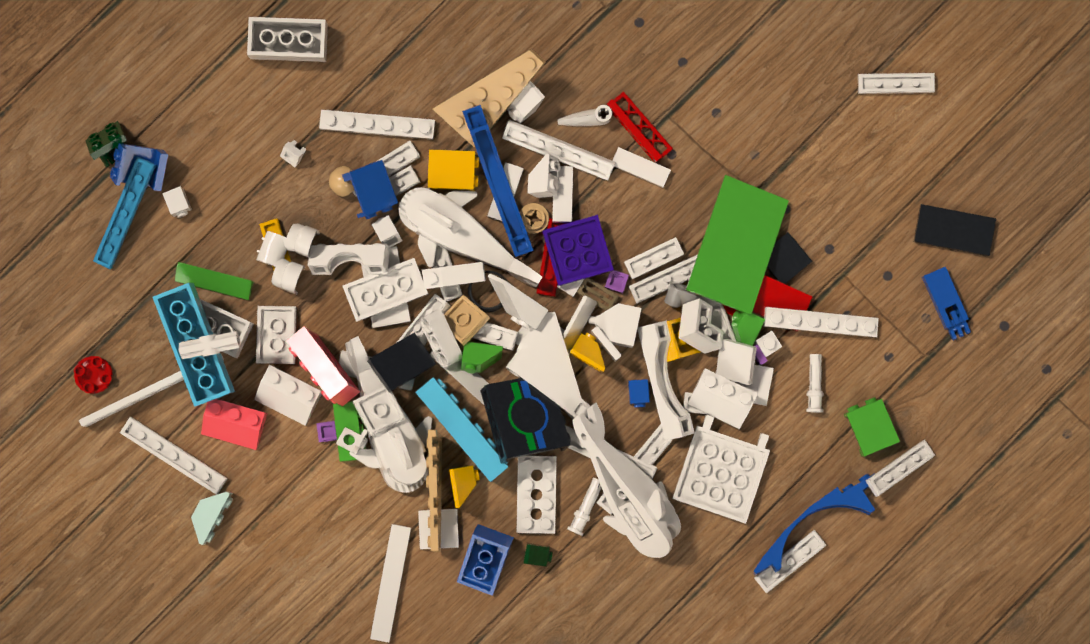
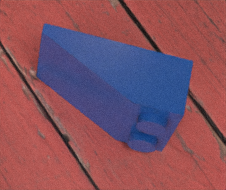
(485, 559)

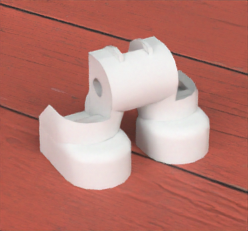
(274, 250)

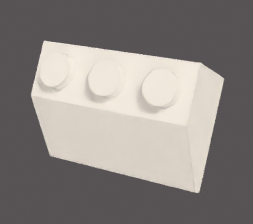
(287, 395)
(722, 398)

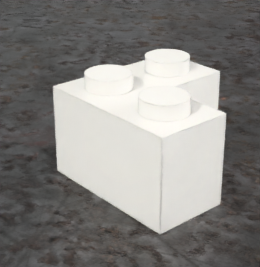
(697, 327)

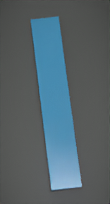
(124, 212)

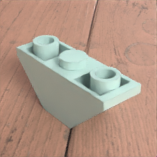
(209, 514)

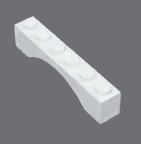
(655, 343)

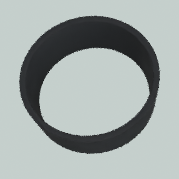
(486, 309)

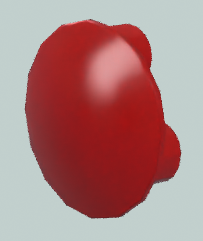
(93, 374)

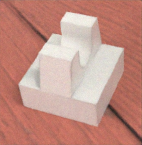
(292, 154)

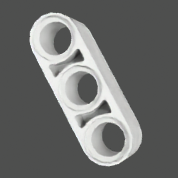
(441, 338)

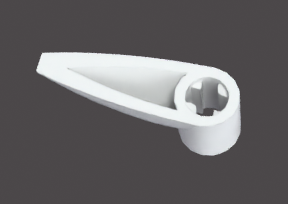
(587, 117)

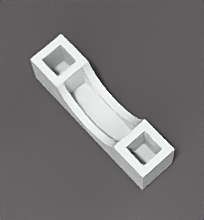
(326, 258)

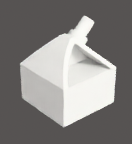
(619, 324)

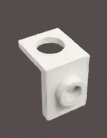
(360, 440)

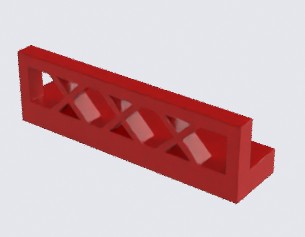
(633, 129)

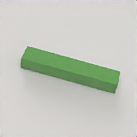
(213, 281)

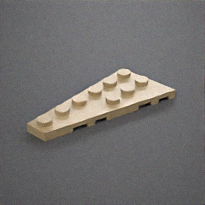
(492, 92)
(434, 483)

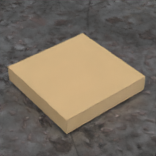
(465, 319)

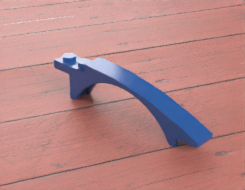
(497, 180)
(851, 498)

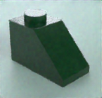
(537, 555)

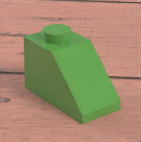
(746, 327)
(479, 356)

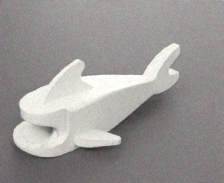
(445, 223)
(397, 449)
(635, 500)

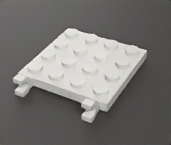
(721, 472)

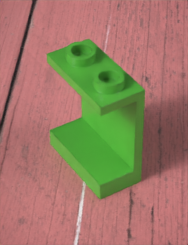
(872, 426)

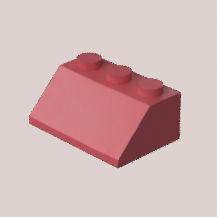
(233, 423)

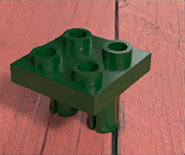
(102, 142)

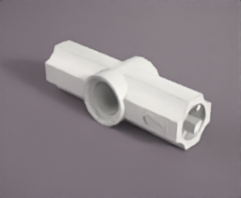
(209, 345)

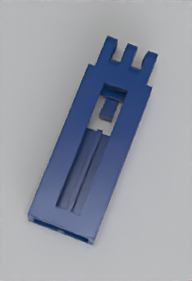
(945, 295)

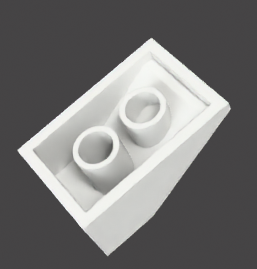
(517, 304)

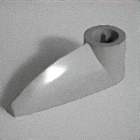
(678, 295)

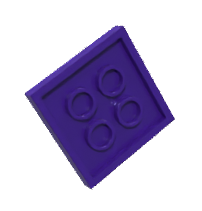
(577, 250)

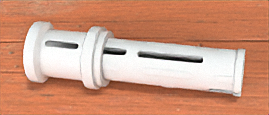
(815, 394)
(582, 515)

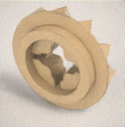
(542, 215)

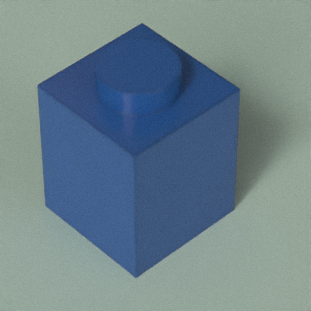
(638, 392)

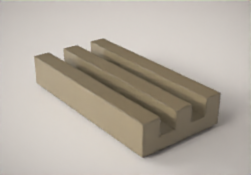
(583, 285)

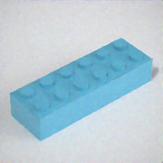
(184, 321)
(465, 433)

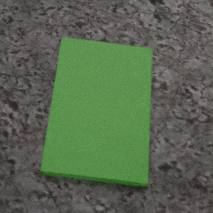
(737, 245)

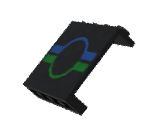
(523, 419)

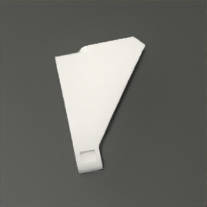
(547, 366)

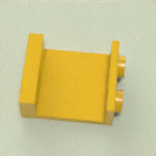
(452, 170)

